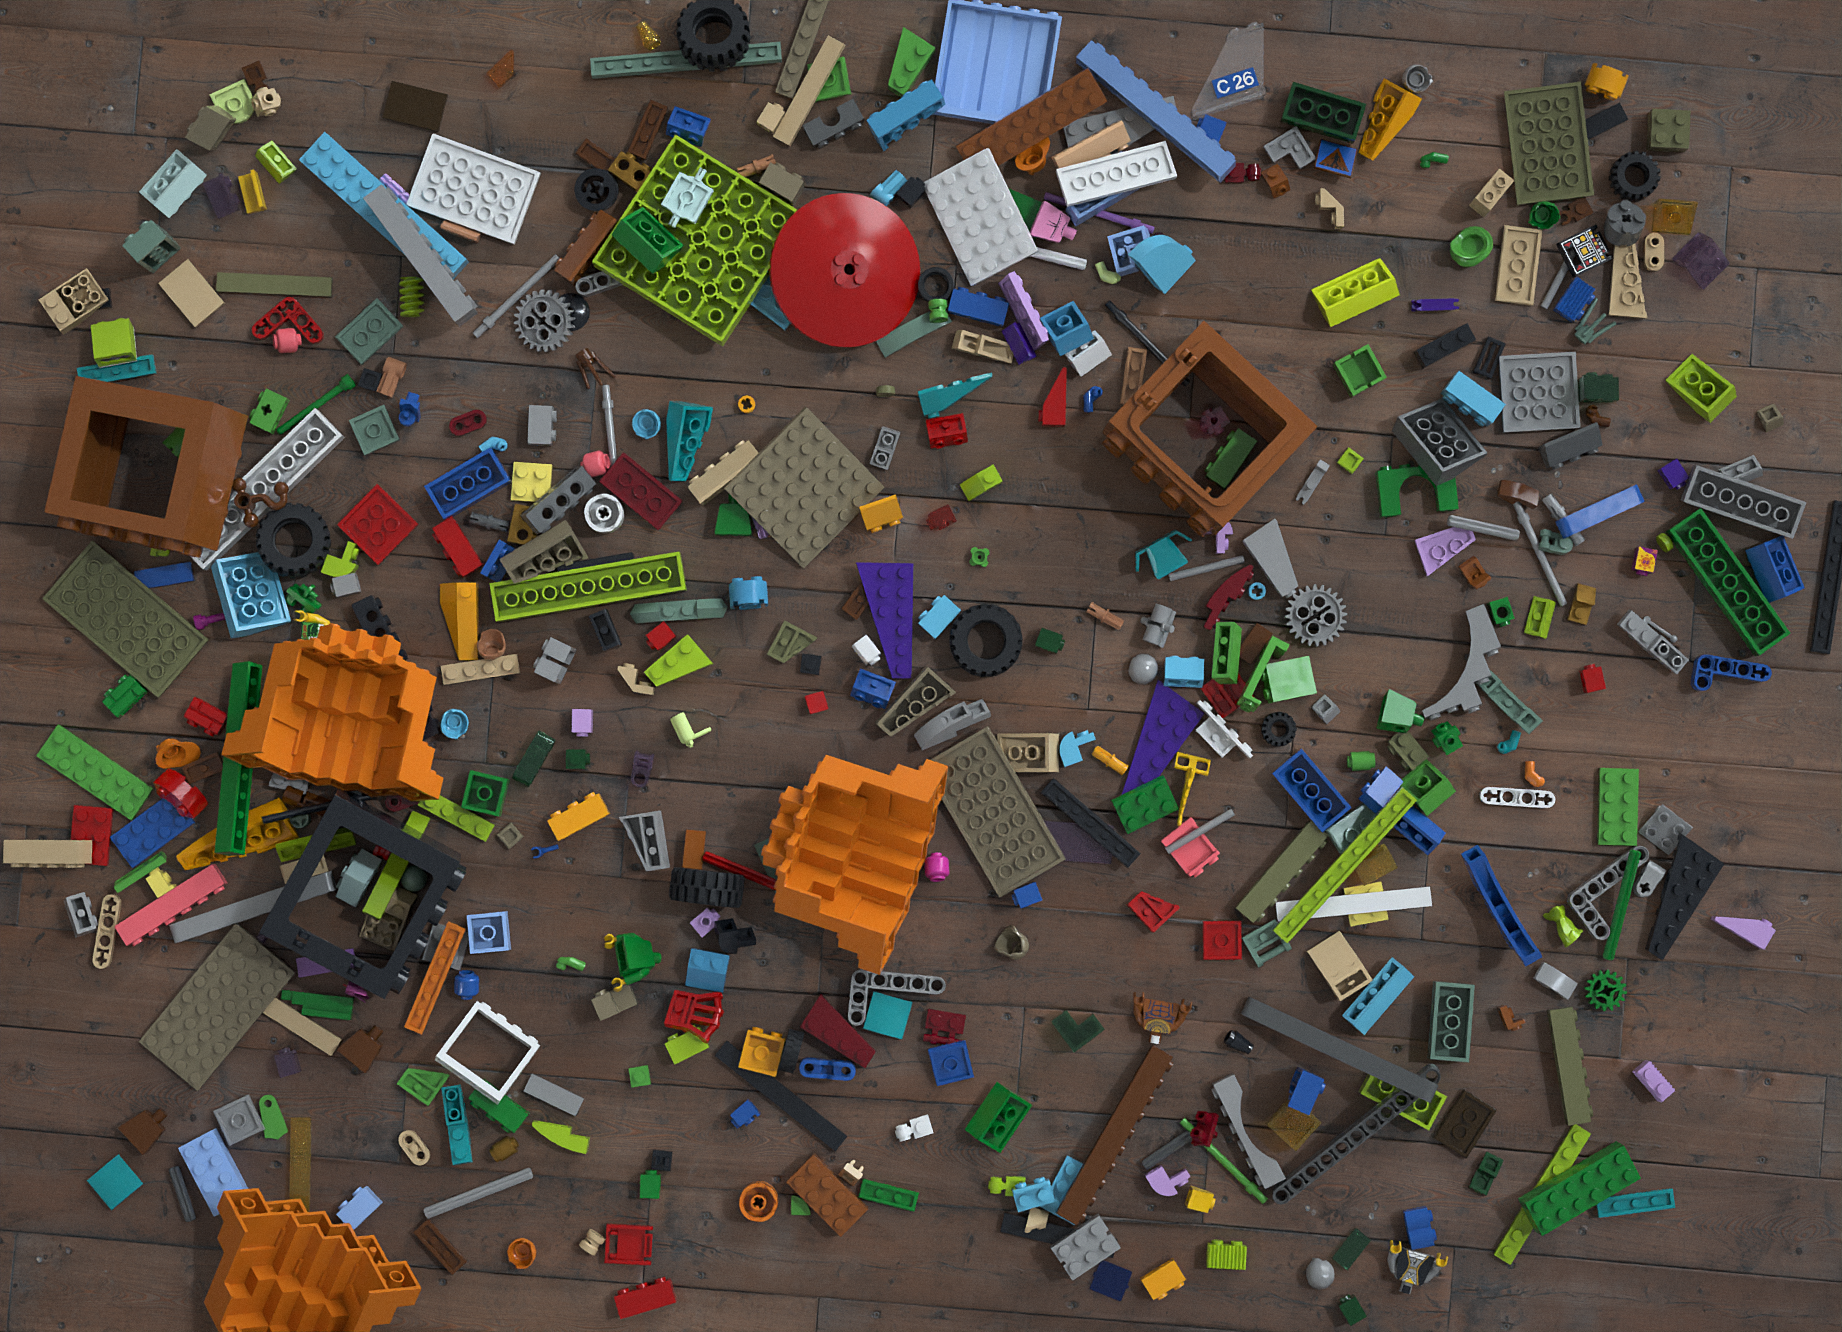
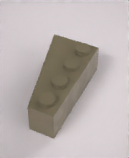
(544, 553)
(915, 700)

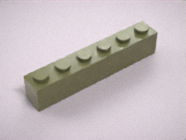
(1281, 871)
(1569, 1065)

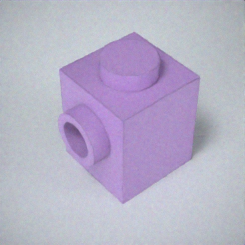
(705, 921)

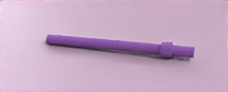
(1104, 214)

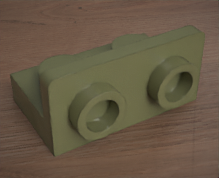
(1407, 750)

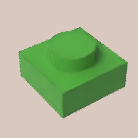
(639, 1076)

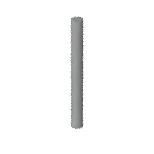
(1557, 281)
(1206, 568)
(1199, 831)

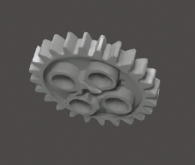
(555, 307)
(1306, 600)

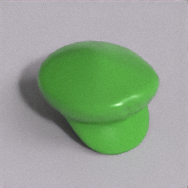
(1471, 246)

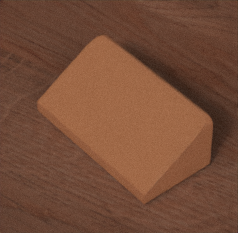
(460, 231)

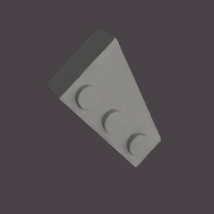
(649, 839)

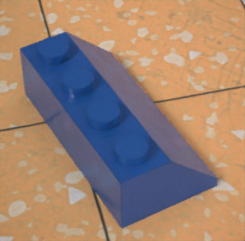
(1311, 790)

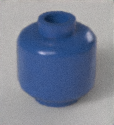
(466, 984)

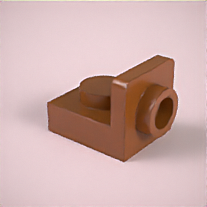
(1506, 1015)

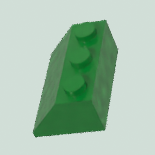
(647, 239)
(998, 1117)

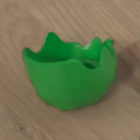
(1544, 215)

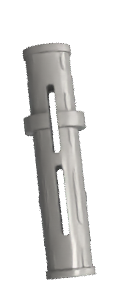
(1559, 513)

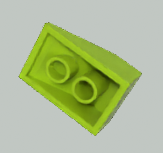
(1702, 388)

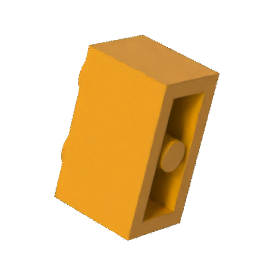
(1163, 1279)

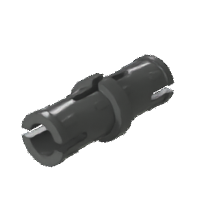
(489, 522)

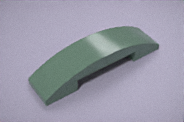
(908, 333)
(1510, 704)

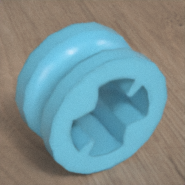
(1259, 585)

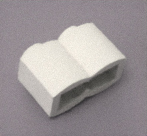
(867, 650)

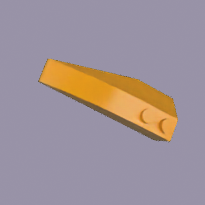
(259, 837)

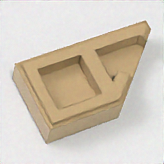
(1036, 1219)

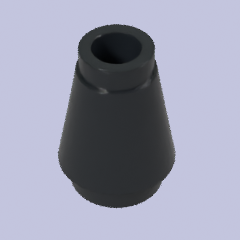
(1238, 1042)

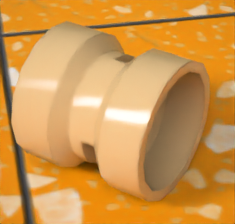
(592, 1242)

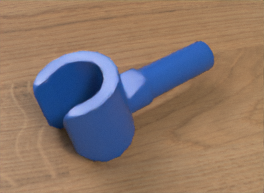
(544, 850)

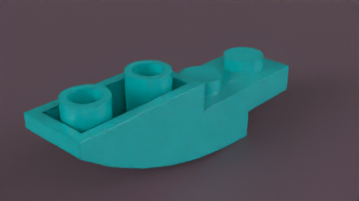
(457, 1124)

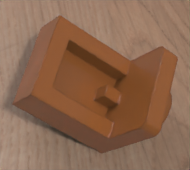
(1276, 180)
(1474, 573)

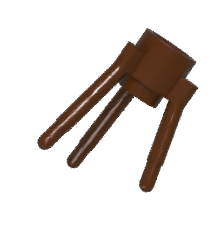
(586, 359)

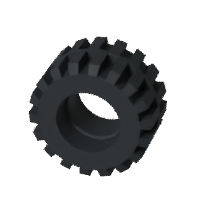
(1646, 165)

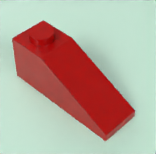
(1054, 407)

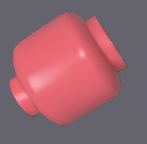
(286, 340)
(596, 463)

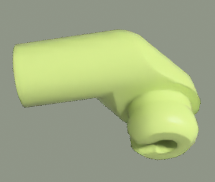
(1105, 275)

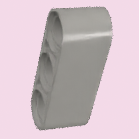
(595, 289)

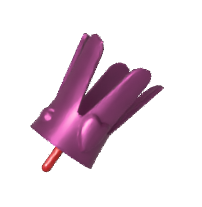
(354, 990)

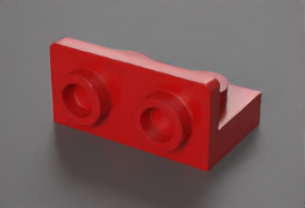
(947, 431)

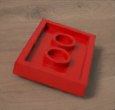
(94, 825)

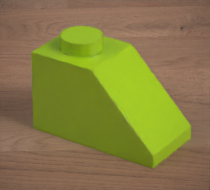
(981, 482)

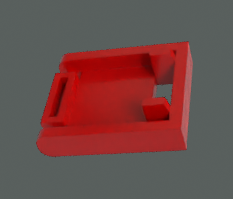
(631, 1246)

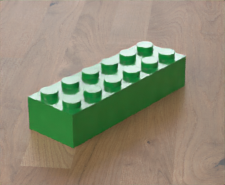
(1579, 1188)

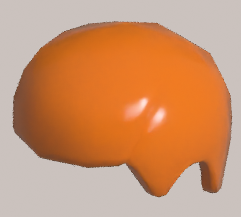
(521, 1253)

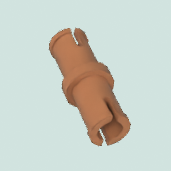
(756, 166)

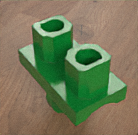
(304, 596)

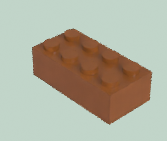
(827, 1194)

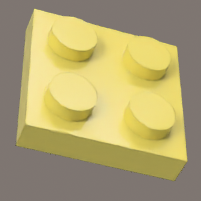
(530, 481)
(1364, 918)

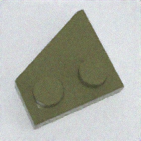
(789, 642)

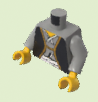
(1413, 1266)

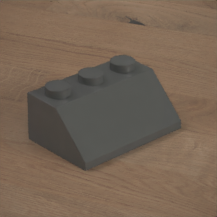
(1571, 446)

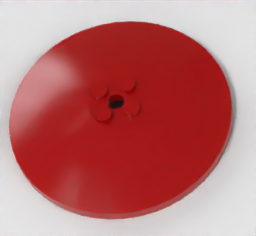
(811, 278)

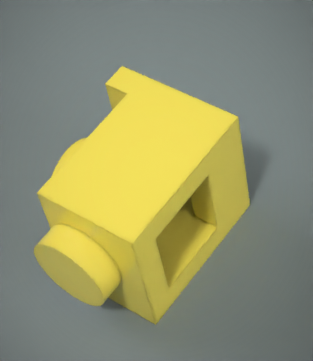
(160, 882)

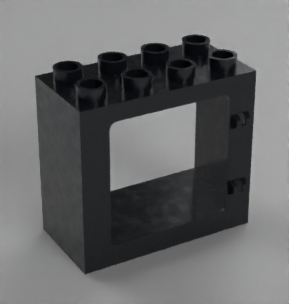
(395, 837)

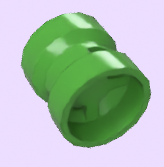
(938, 310)

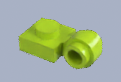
(996, 1184)

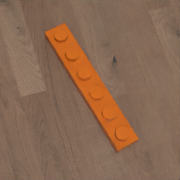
(435, 978)

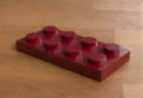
(640, 491)

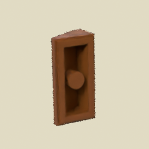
(694, 849)

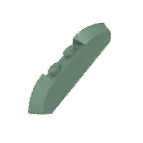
(678, 610)

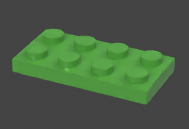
(1618, 806)

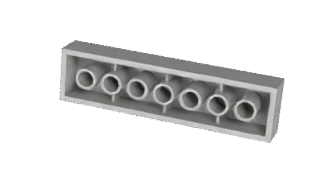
(418, 251)

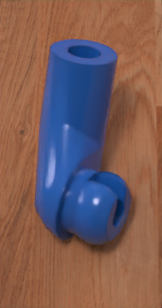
(1090, 396)

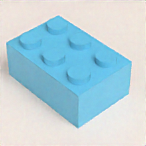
(1472, 399)

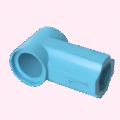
(885, 192)

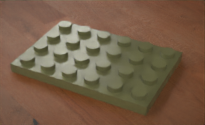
(1548, 143)

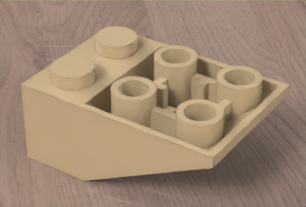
(74, 301)
(392, 924)
(1339, 966)

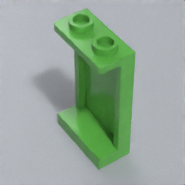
(1273, 647)

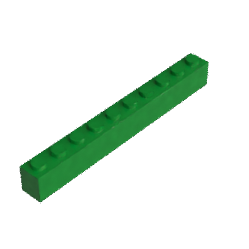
(237, 778)

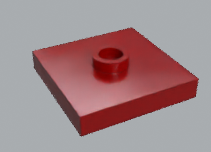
(1222, 940)

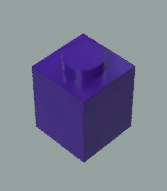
(1673, 474)

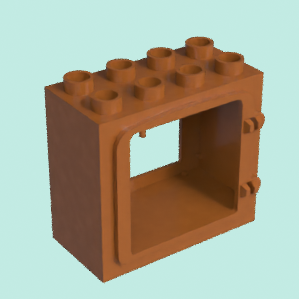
(1244, 392)
(92, 452)

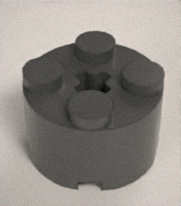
(1624, 223)

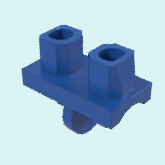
(409, 409)

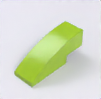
(562, 1136)

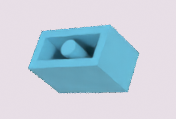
(939, 616)
(1183, 672)

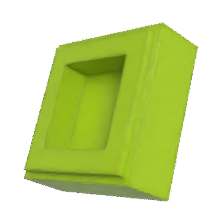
(1350, 460)

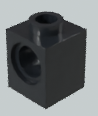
(911, 191)

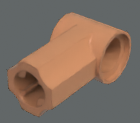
(392, 373)

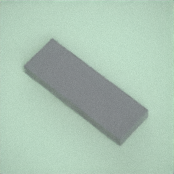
(553, 1094)

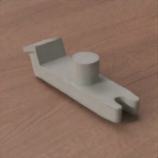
(1312, 481)

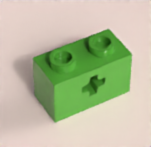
(268, 421)

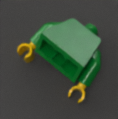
(633, 957)

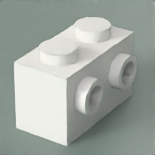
(1089, 354)

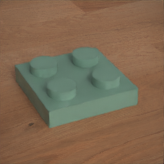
(374, 430)

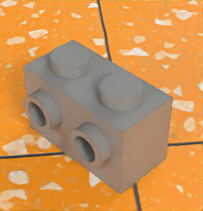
(80, 915)

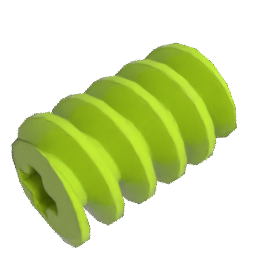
(411, 297)

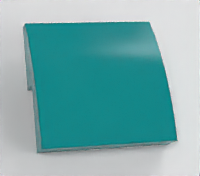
(888, 1015)
(114, 1182)

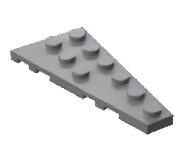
(1087, 126)

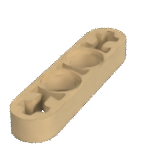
(108, 931)

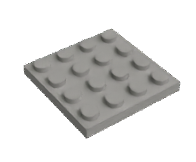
(1539, 392)

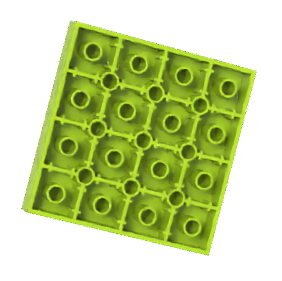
(722, 254)

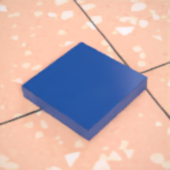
(950, 1063)

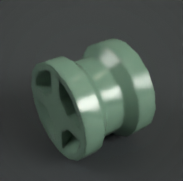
(297, 821)

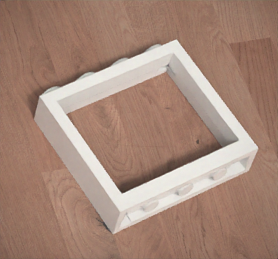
(468, 1076)

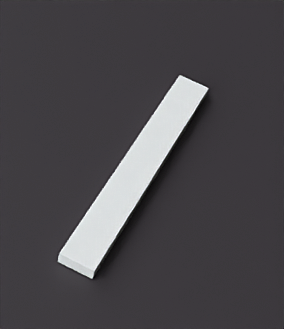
(1365, 902)

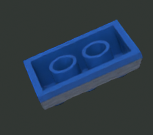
(1774, 569)

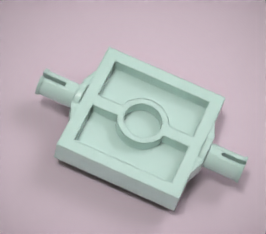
(687, 197)

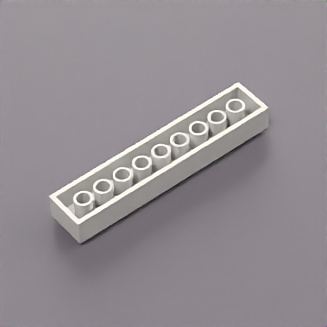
(284, 463)

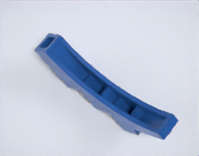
(1499, 906)

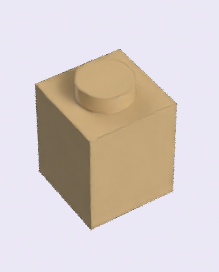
(771, 117)

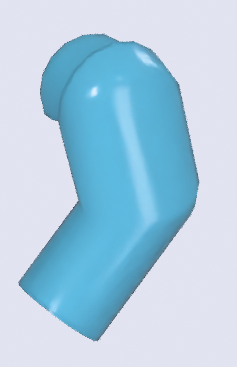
(495, 443)

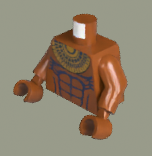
(1159, 1016)

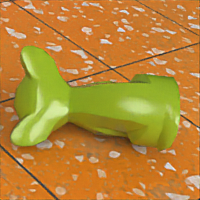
(1566, 930)

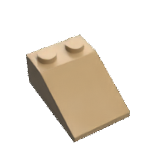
(1031, 751)

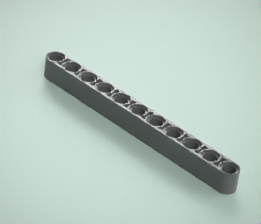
(1339, 1049)
(1350, 1142)

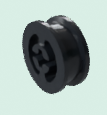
(609, 181)

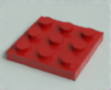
(378, 524)

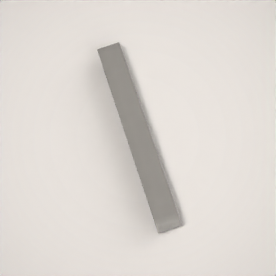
(245, 909)

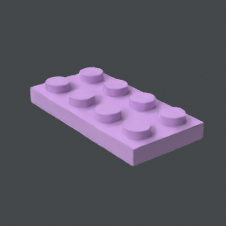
(1023, 310)

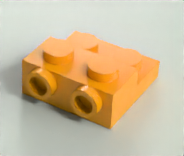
(762, 1051)

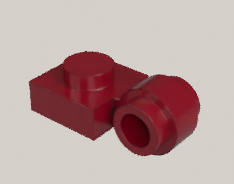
(1237, 175)

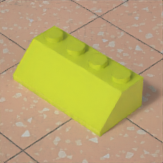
(1355, 292)

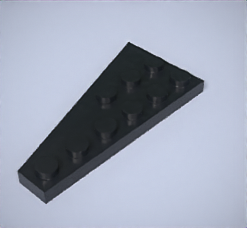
(1683, 889)

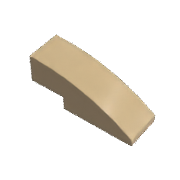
(982, 346)

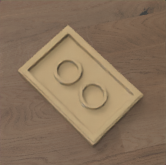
(191, 293)

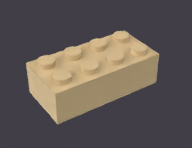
(47, 853)

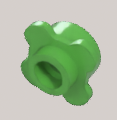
(983, 553)

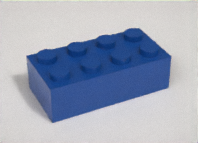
(468, 484)

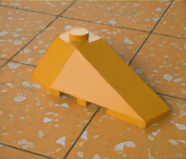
(461, 614)

